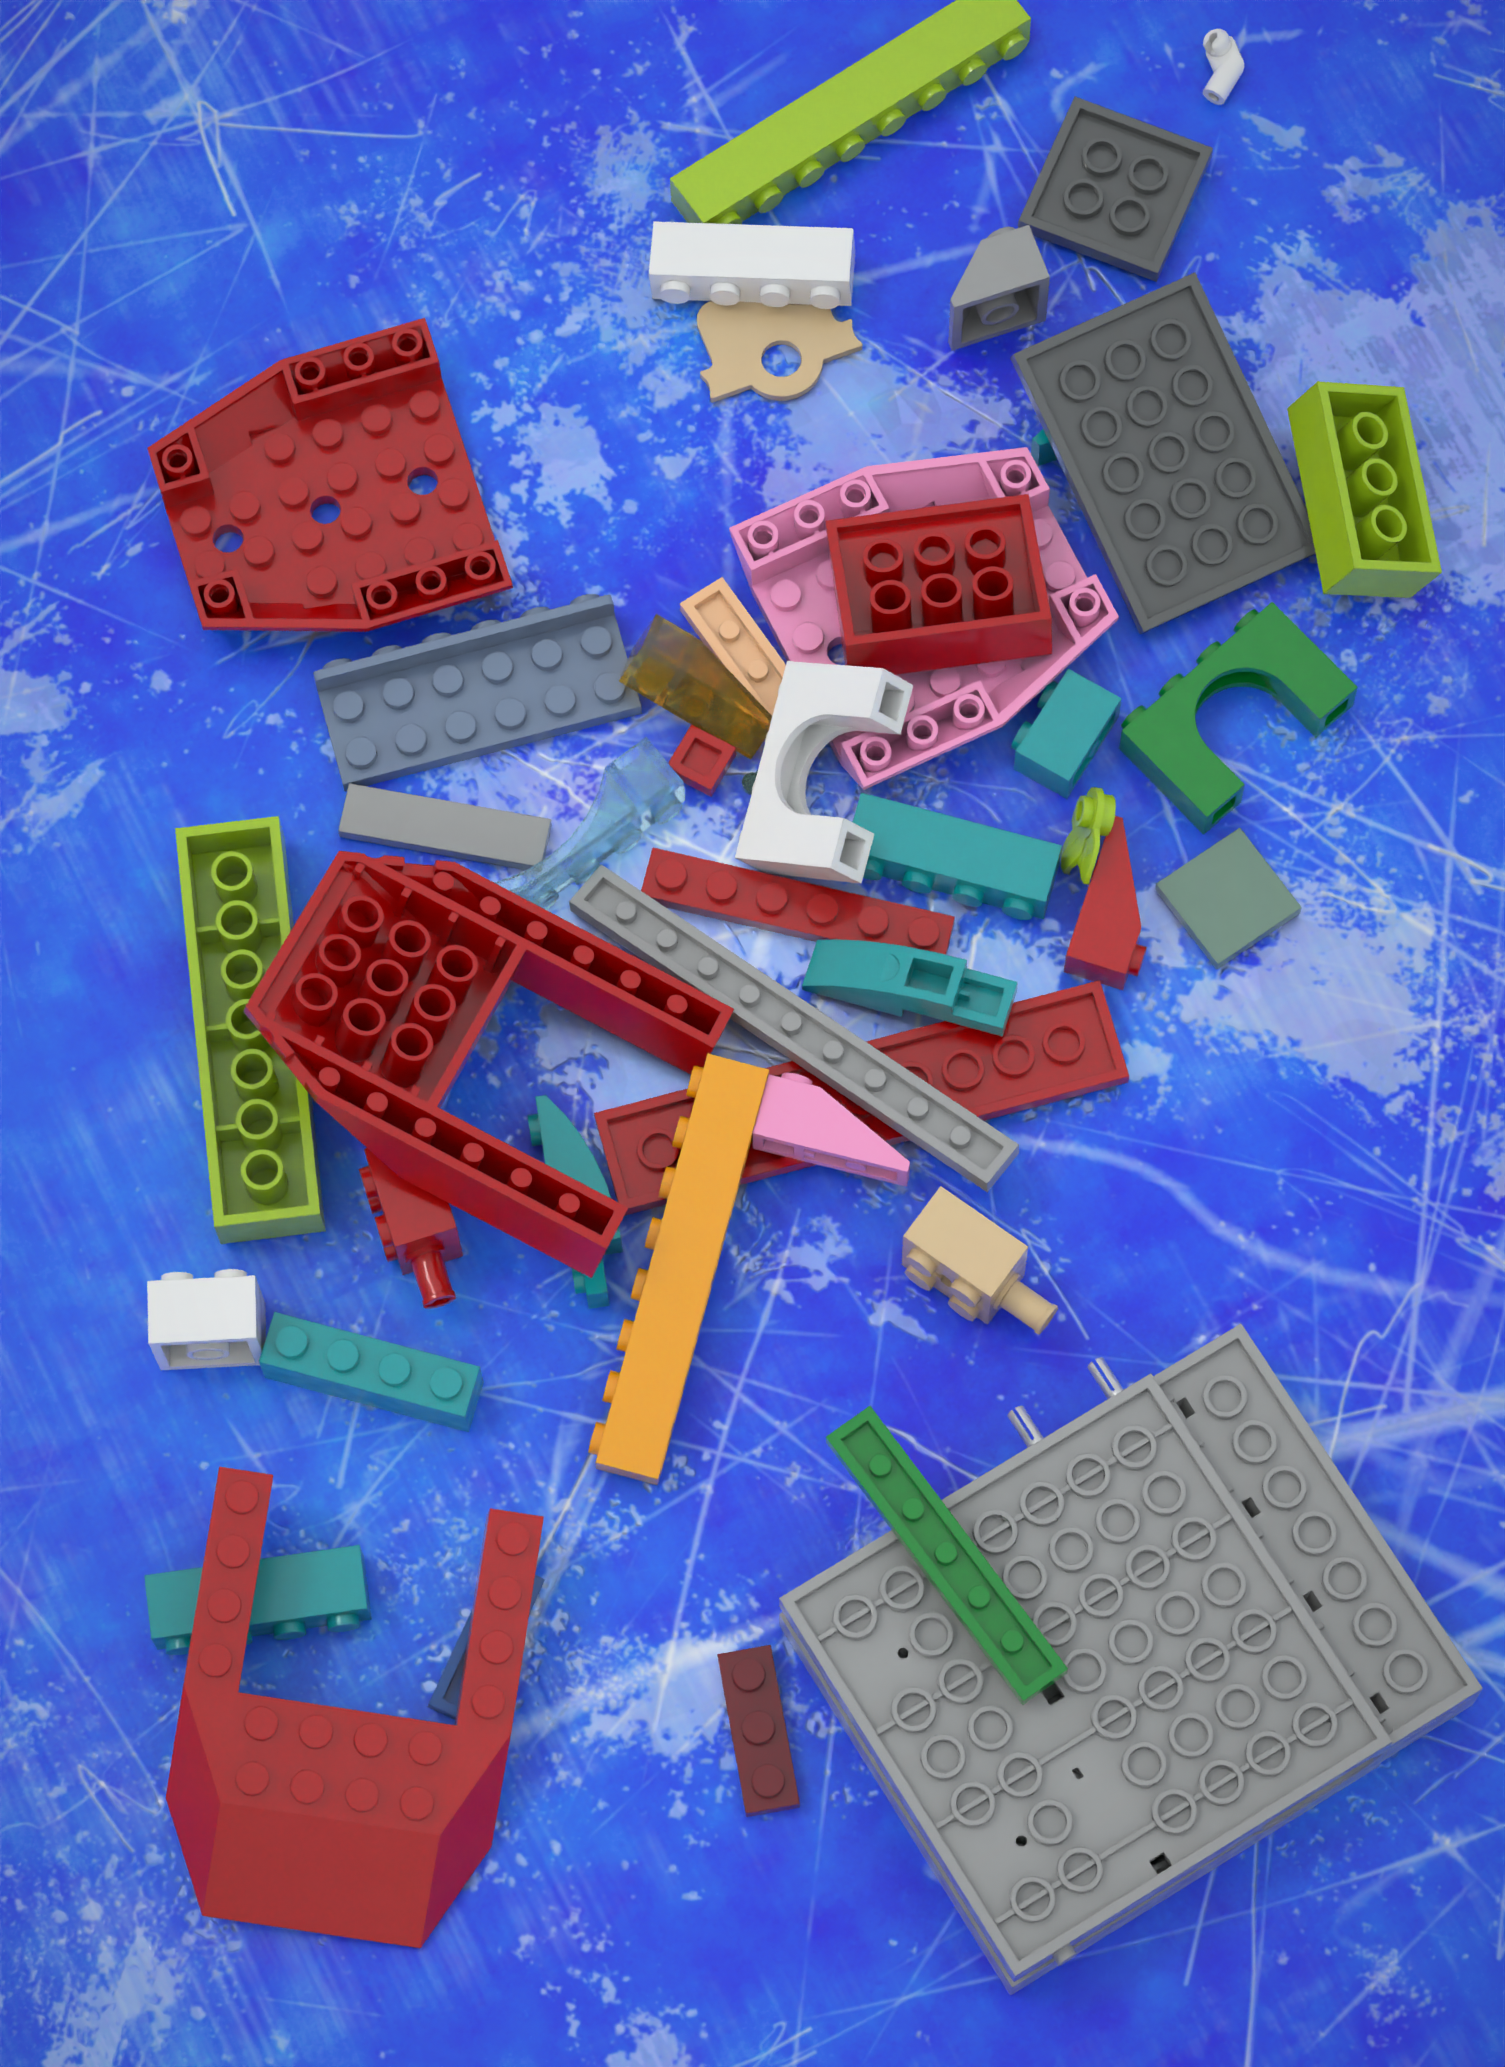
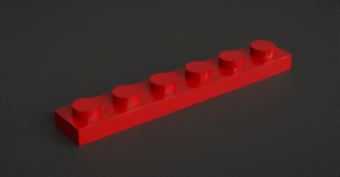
(789, 904)

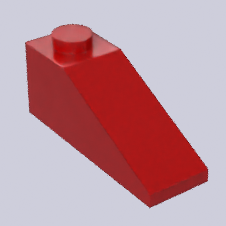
(1109, 922)

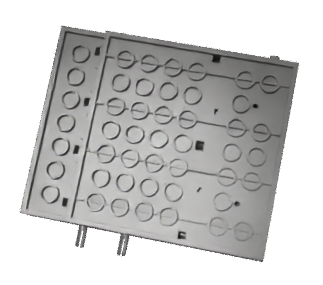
(1220, 1639)

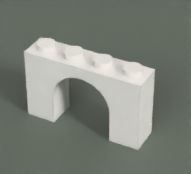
(810, 711)

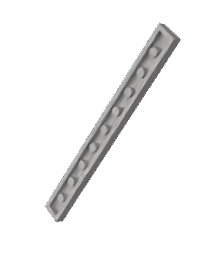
(796, 1029)

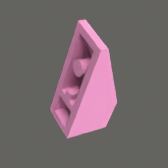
(815, 1128)

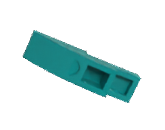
(912, 980)
(569, 1154)

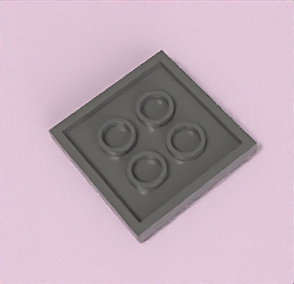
(1115, 188)

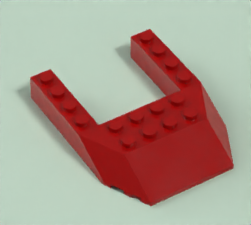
(393, 991)
(330, 1809)

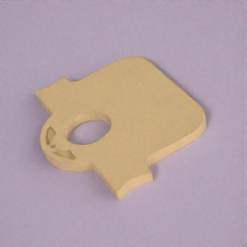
(743, 332)

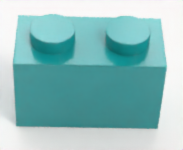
(1065, 733)

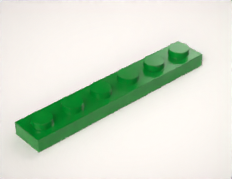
(946, 1555)

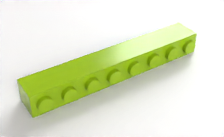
(850, 111)

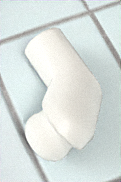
(1226, 64)

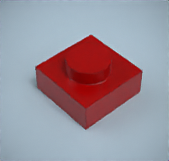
(702, 760)

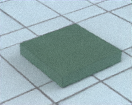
(1228, 898)

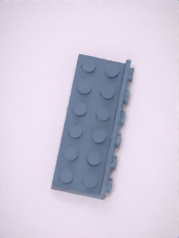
(476, 691)

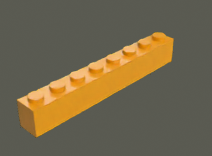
(681, 1269)

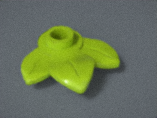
(1090, 820)

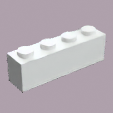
(752, 264)

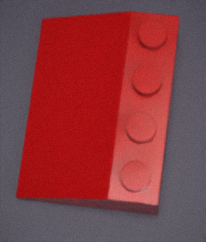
(940, 586)

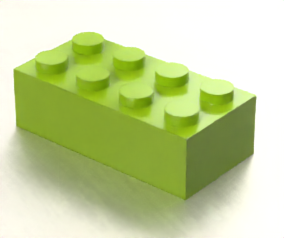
(1364, 490)

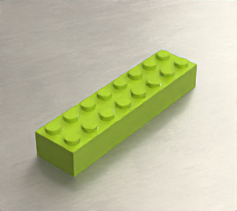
(252, 1104)

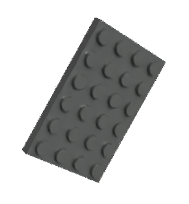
(1166, 452)

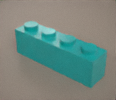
(958, 857)
(371, 1371)
(288, 1597)

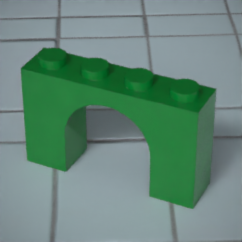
(1262, 654)

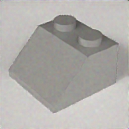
(1000, 288)

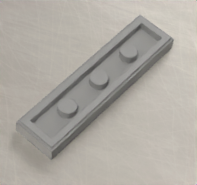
(444, 827)

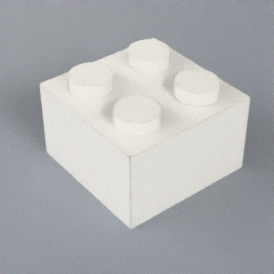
(206, 1320)

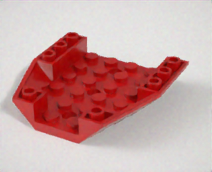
(343, 432)

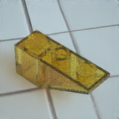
(695, 685)

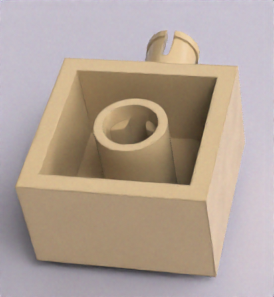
(971, 1263)

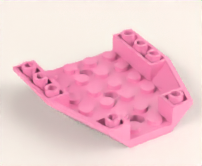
(793, 586)

